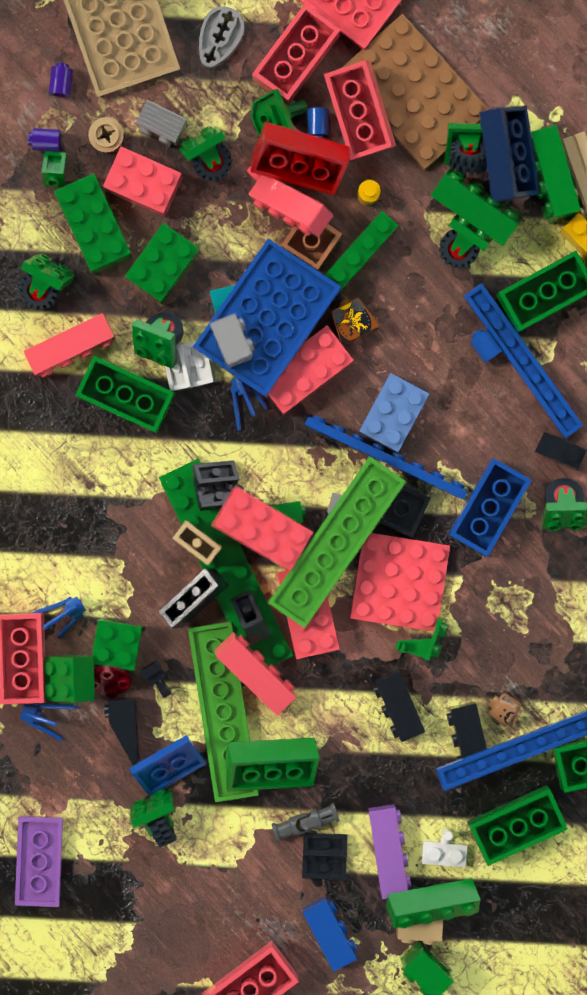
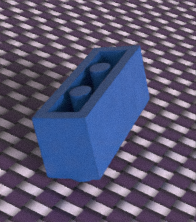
(330, 933)

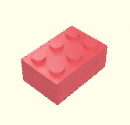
(142, 181)

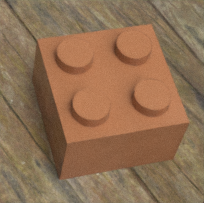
(310, 248)

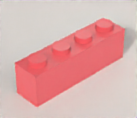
(290, 205)
(69, 345)
(255, 673)

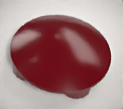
(111, 681)

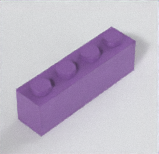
(388, 850)

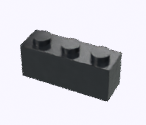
(193, 598)
(398, 706)
(467, 729)

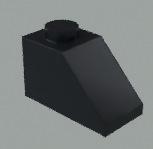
(561, 451)
(250, 617)

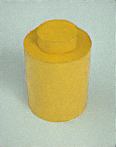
(368, 193)

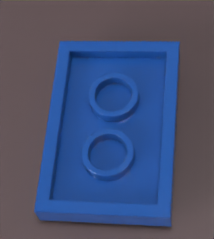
(168, 765)

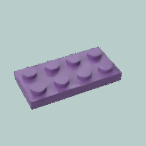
(39, 861)

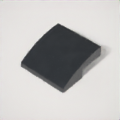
(214, 483)
(324, 856)

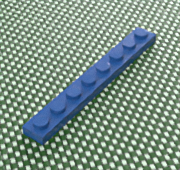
(523, 361)
(395, 461)
(512, 751)

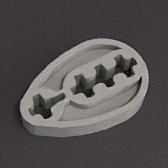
(211, 28)

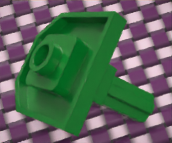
(272, 109)

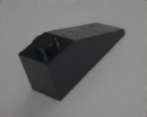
(123, 721)

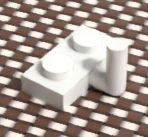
(444, 852)

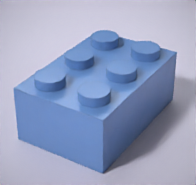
(393, 413)

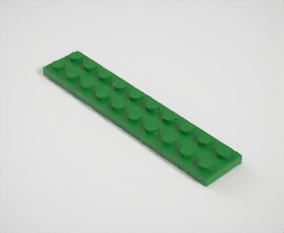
(229, 562)

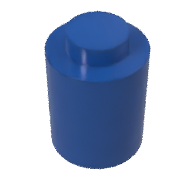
(318, 122)
(485, 345)

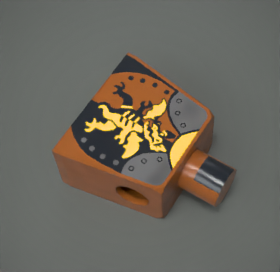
(351, 319)

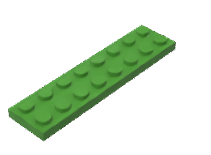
(337, 542)
(220, 704)

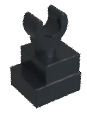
(154, 675)

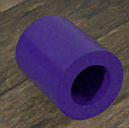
(60, 80)
(45, 139)

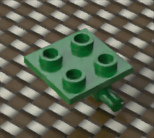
(425, 648)

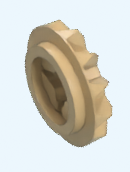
(109, 125)

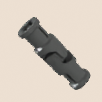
(314, 819)

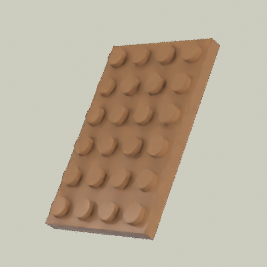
(418, 90)

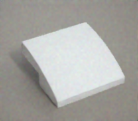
(190, 370)

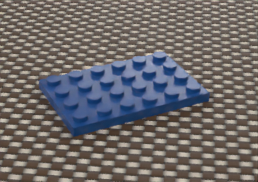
(279, 306)

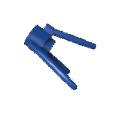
(243, 390)
(73, 608)
(32, 715)

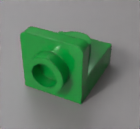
(54, 169)

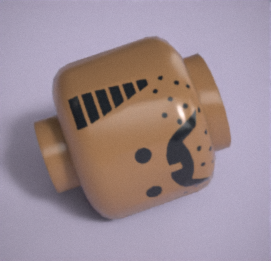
(505, 709)

